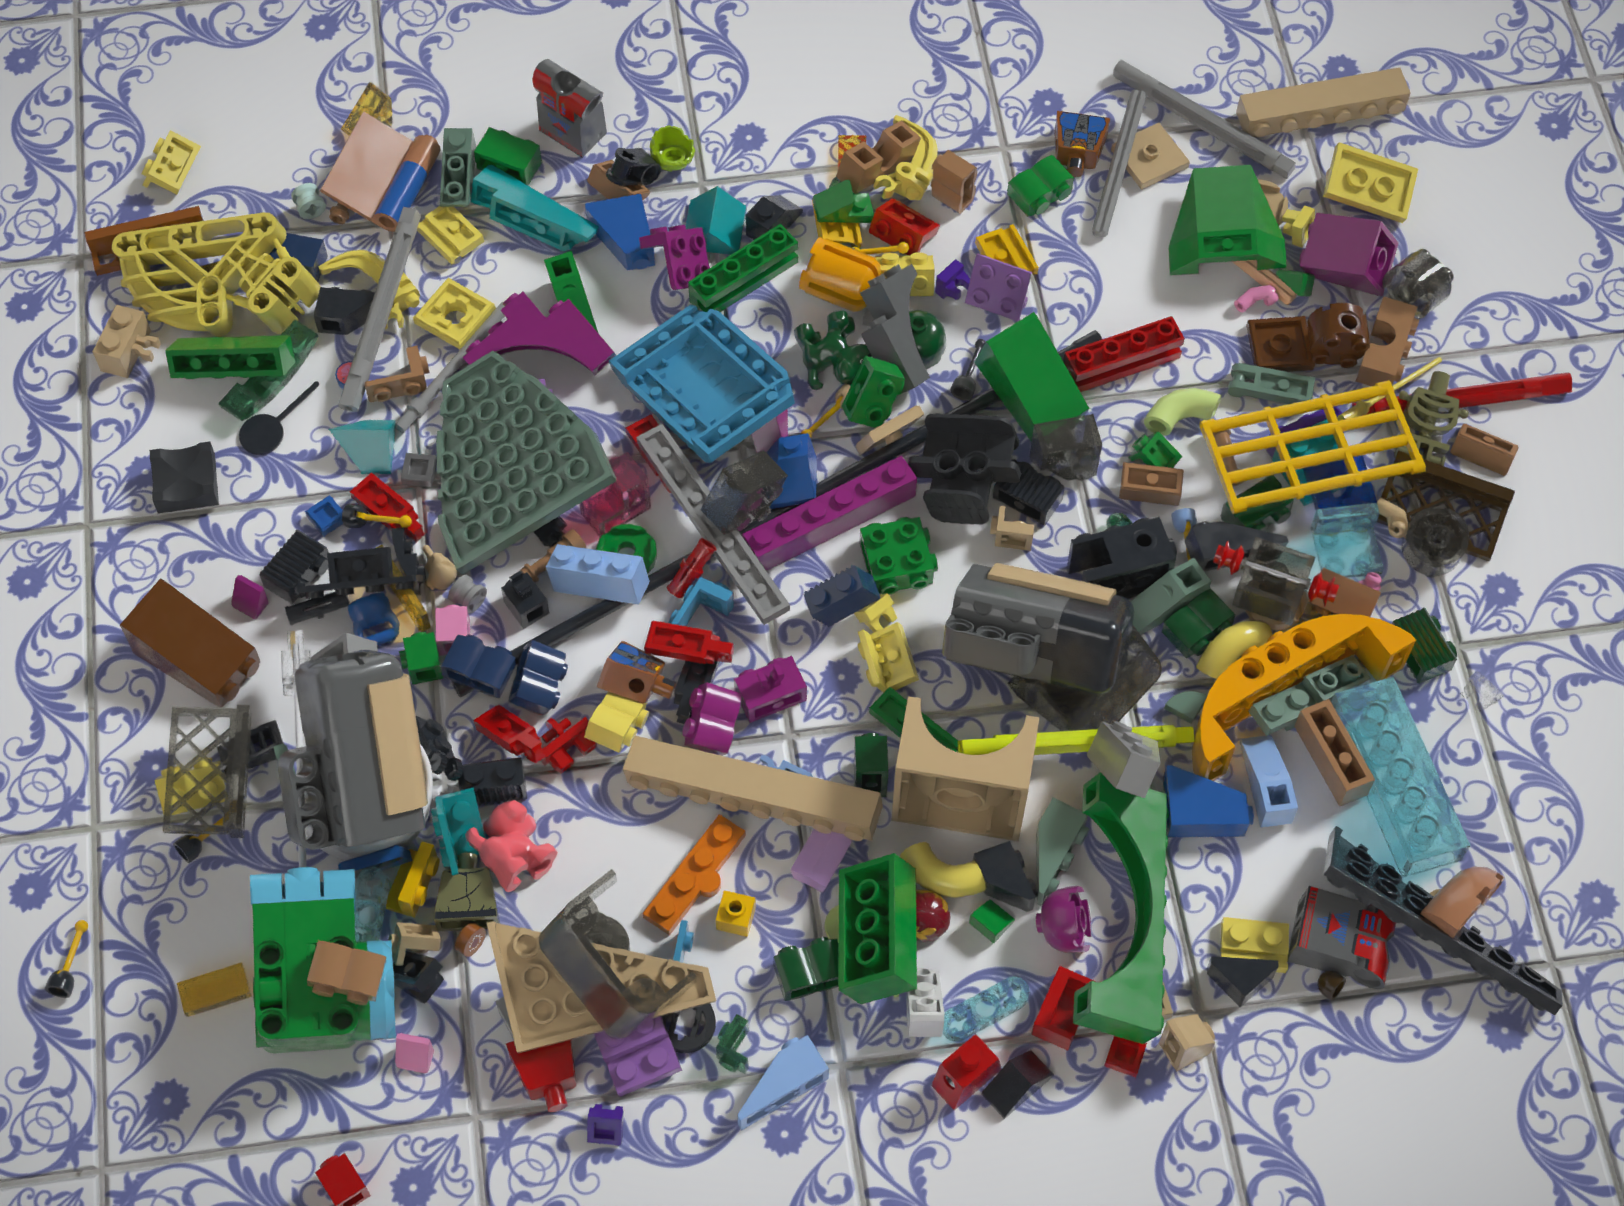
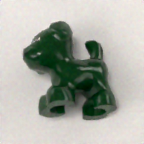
(831, 350)

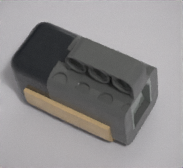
(1039, 627)

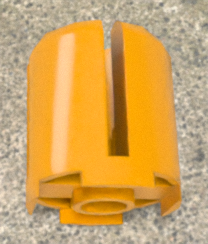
(838, 274)

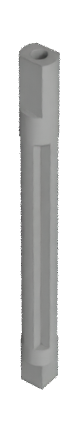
(1204, 119)
(380, 310)

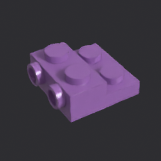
(639, 1058)

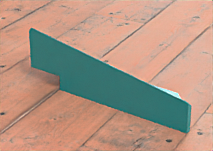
(529, 210)

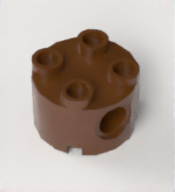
(1338, 335)

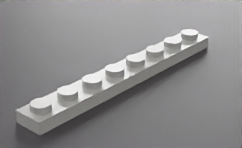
(731, 548)

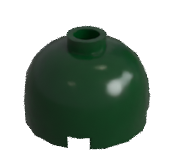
(928, 336)

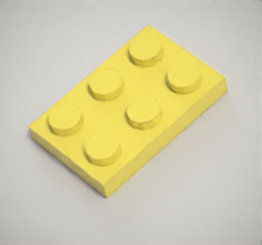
(1370, 182)

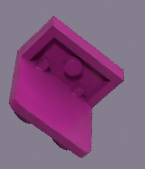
(683, 252)

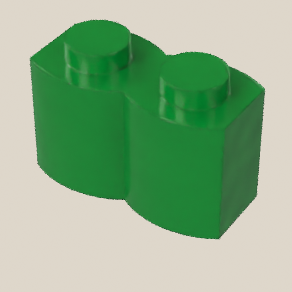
(1040, 186)

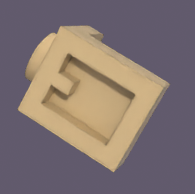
(1011, 534)
(415, 937)

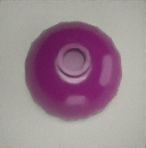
(1065, 920)

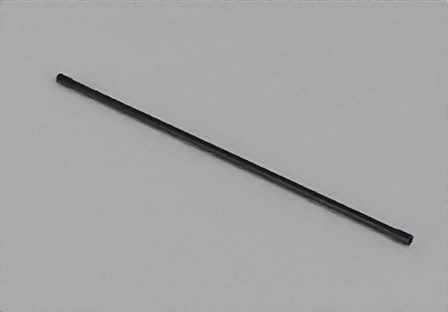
(847, 474)

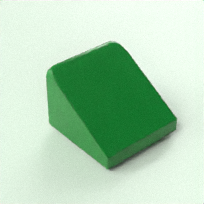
(1299, 282)
(991, 920)

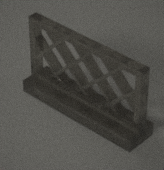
(235, 779)

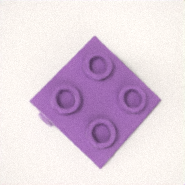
(998, 287)

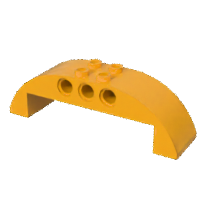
(1284, 664)

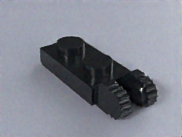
(438, 749)

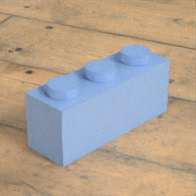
(597, 574)

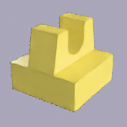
(1298, 224)
(871, 613)

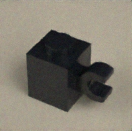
(524, 599)

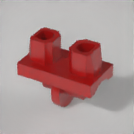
(556, 750)

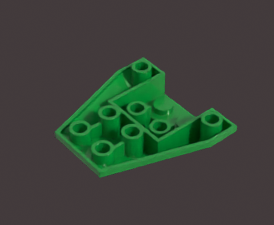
(1225, 221)

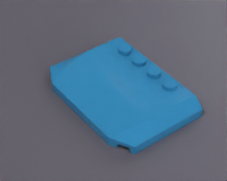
(704, 380)

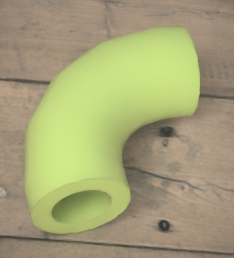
(1181, 405)

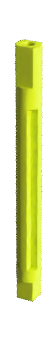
(1075, 740)

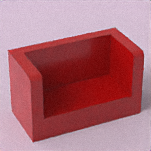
(1055, 1016)

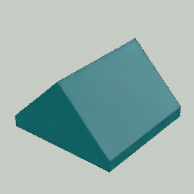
(720, 218)

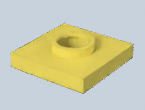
(449, 298)

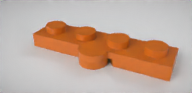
(695, 875)

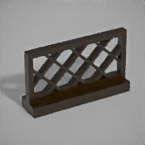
(1458, 485)

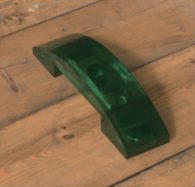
(258, 391)

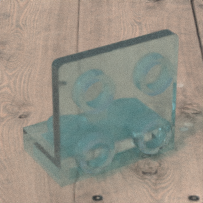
(1347, 539)

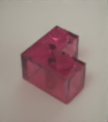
(620, 500)

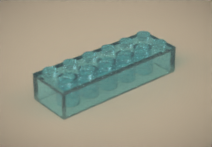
(1406, 789)

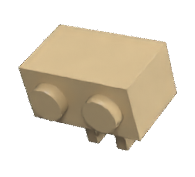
(124, 342)

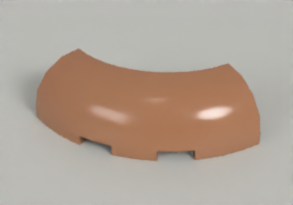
(1461, 898)

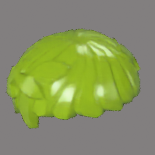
(671, 148)

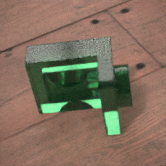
(730, 1039)

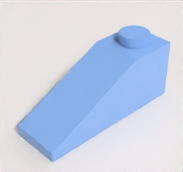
(790, 1075)

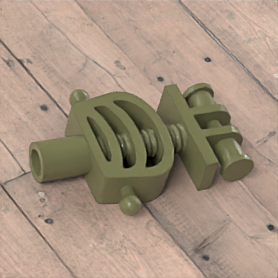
(1427, 405)

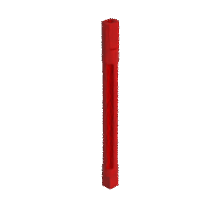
(1498, 391)

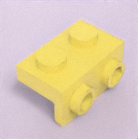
(923, 264)
(887, 658)
(184, 785)

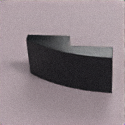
(406, 559)

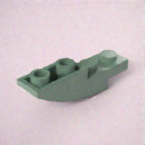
(1284, 707)

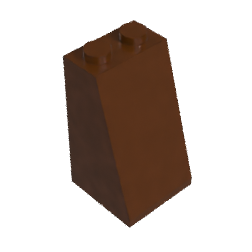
(189, 644)

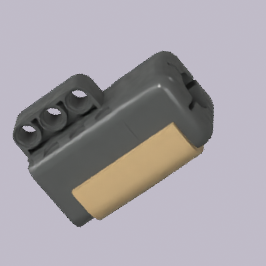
(358, 753)

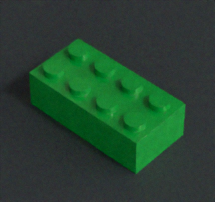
(877, 929)

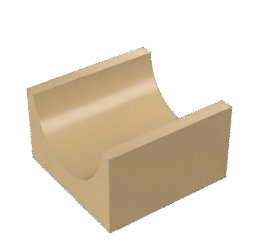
(962, 790)

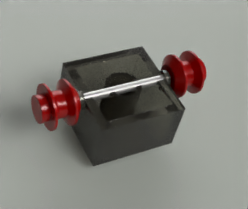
(1274, 579)

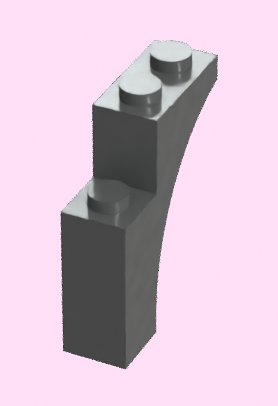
(891, 331)

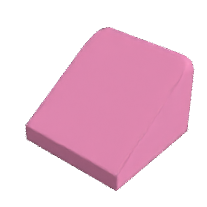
(413, 1053)

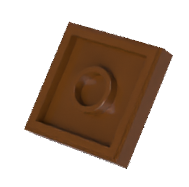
(1280, 343)

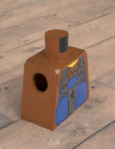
(1079, 140)
(635, 674)

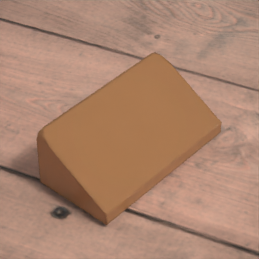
(598, 180)
(1484, 449)
(1151, 484)

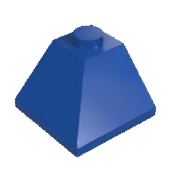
(799, 462)

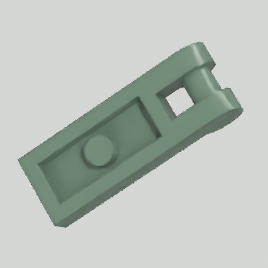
(1270, 384)

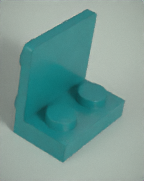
(451, 819)

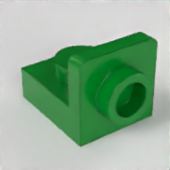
(1155, 451)

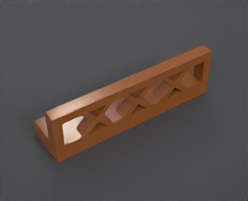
(101, 239)

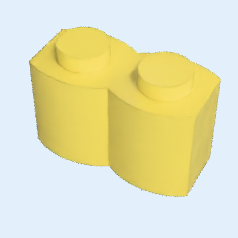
(616, 721)

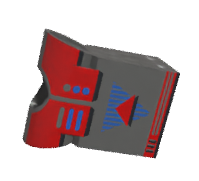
(568, 108)
(1341, 937)

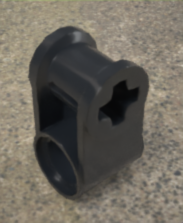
(633, 168)

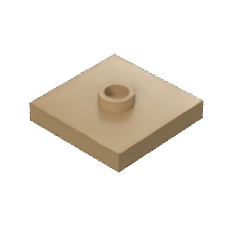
(1154, 156)
(890, 430)

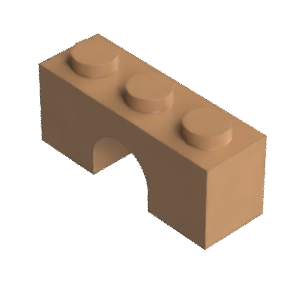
(865, 164)
(1393, 325)

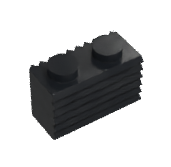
(1033, 495)
(295, 566)
(495, 780)

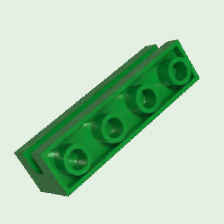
(744, 271)

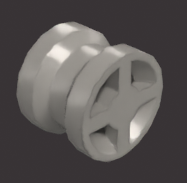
(467, 593)

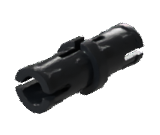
(296, 612)

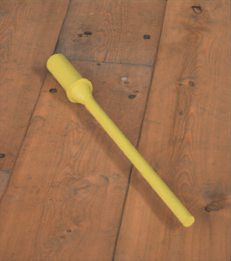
(1362, 407)

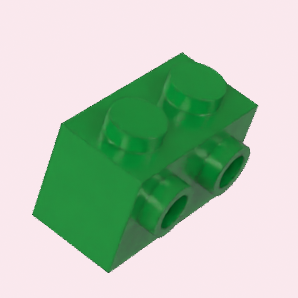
(873, 392)

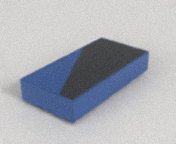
(381, 859)

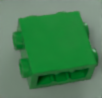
(898, 554)

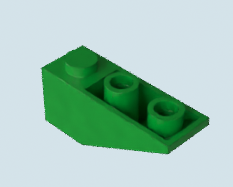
(568, 284)

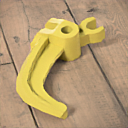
(911, 178)
(372, 265)

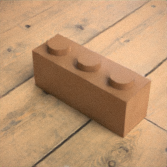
(1334, 752)

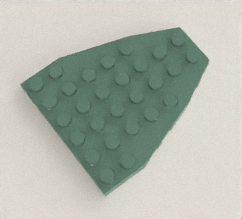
(508, 459)

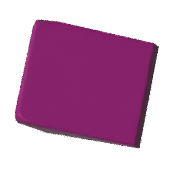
(248, 597)

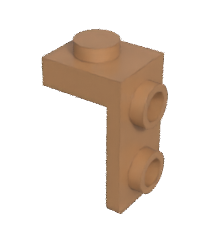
(402, 384)

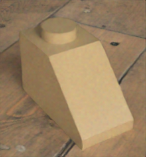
(1186, 1040)

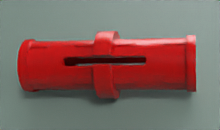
(691, 568)

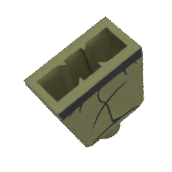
(465, 897)

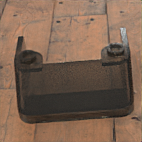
(591, 979)

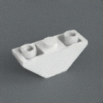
(925, 1006)

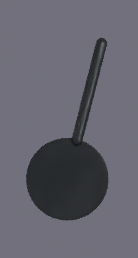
(265, 432)

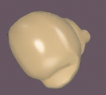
(440, 569)

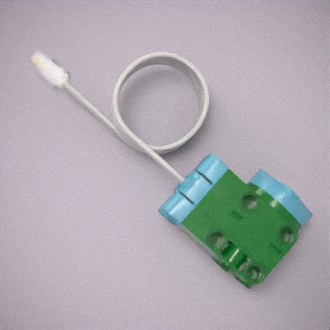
(301, 912)

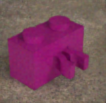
(770, 688)

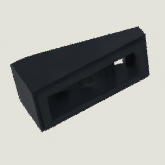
(259, 734)

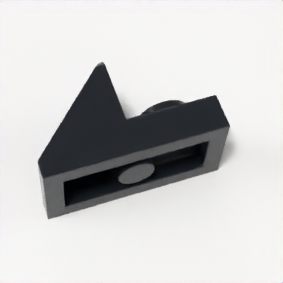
(418, 976)

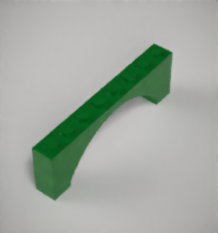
(1132, 996)

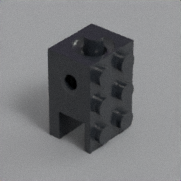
(1125, 556)

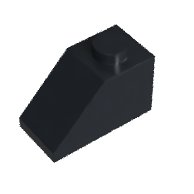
(769, 213)

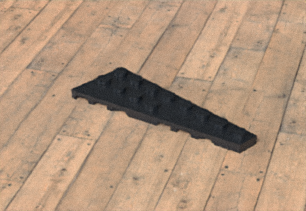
(1403, 903)

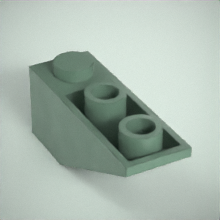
(457, 167)
(1169, 595)
(1055, 839)

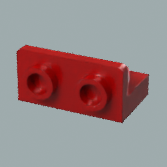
(899, 223)

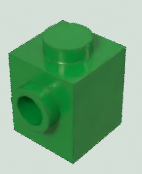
(421, 658)

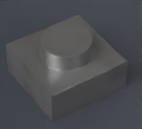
(418, 470)

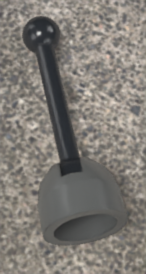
(966, 381)

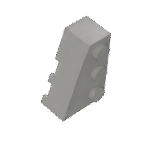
(1125, 757)

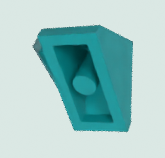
(368, 444)

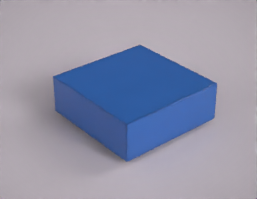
(325, 515)

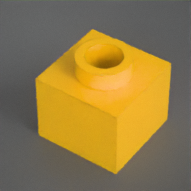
(739, 922)

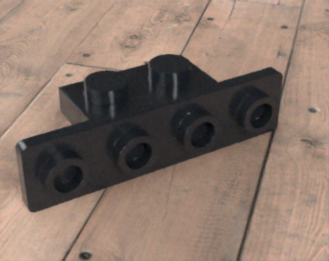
(359, 569)

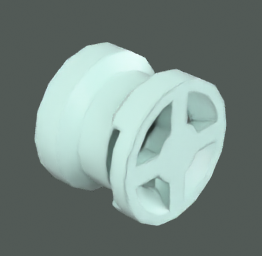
(307, 201)

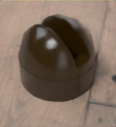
(1331, 984)

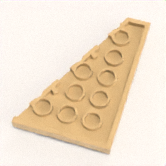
(547, 1010)

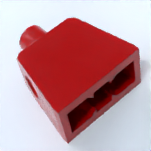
(968, 1069)
(546, 1072)

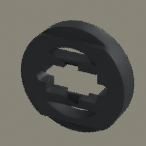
(693, 1043)

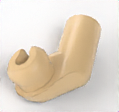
(1395, 517)

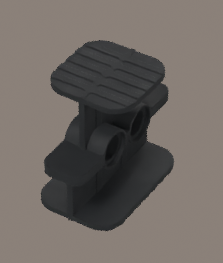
(966, 445)

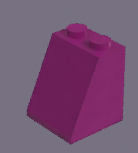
(1349, 252)

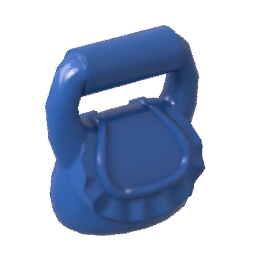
(372, 611)

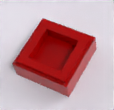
(1125, 1056)

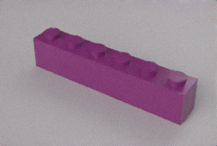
(832, 513)

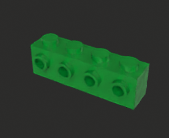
(230, 357)

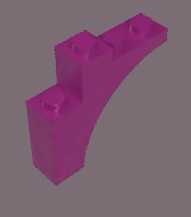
(528, 329)

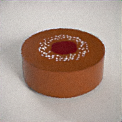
(470, 939)

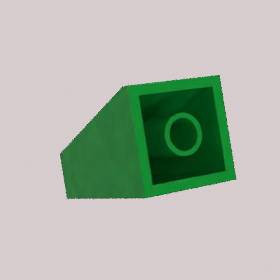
(1030, 375)

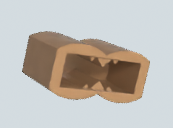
(953, 181)
(346, 972)

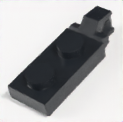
(691, 677)

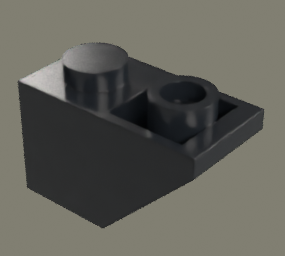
(341, 310)
(1005, 876)

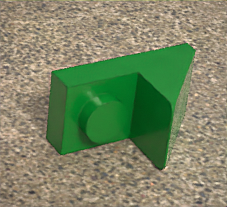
(842, 205)

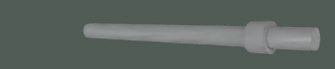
(418, 406)

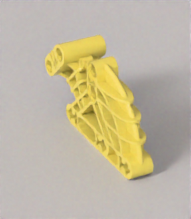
(269, 283)

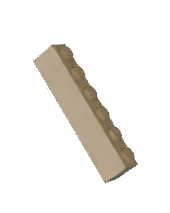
(1323, 102)

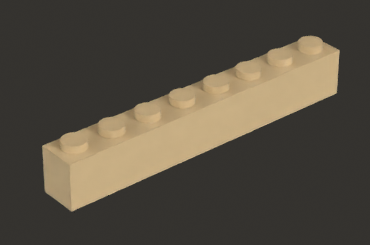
(753, 788)

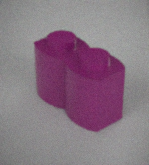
(712, 719)

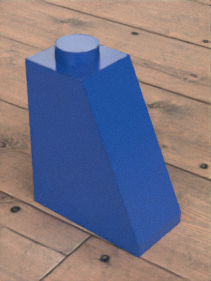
(620, 226)
(1204, 806)

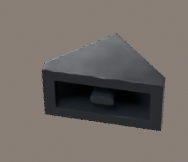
(1241, 976)
(1016, 1083)

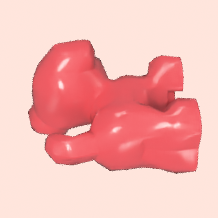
(508, 845)

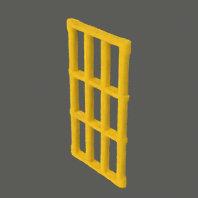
(1289, 465)

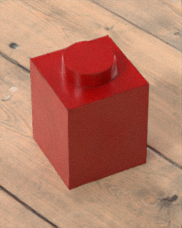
(342, 1181)

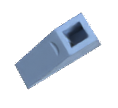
(1269, 781)

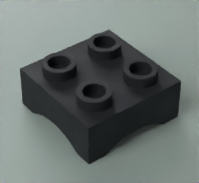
(184, 478)

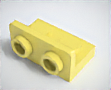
(172, 162)

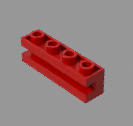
(1124, 354)

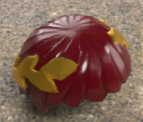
(931, 915)

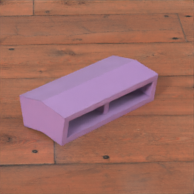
(820, 859)

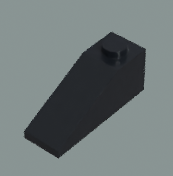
(1206, 537)

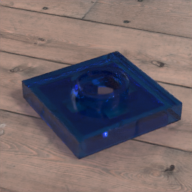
(1351, 496)

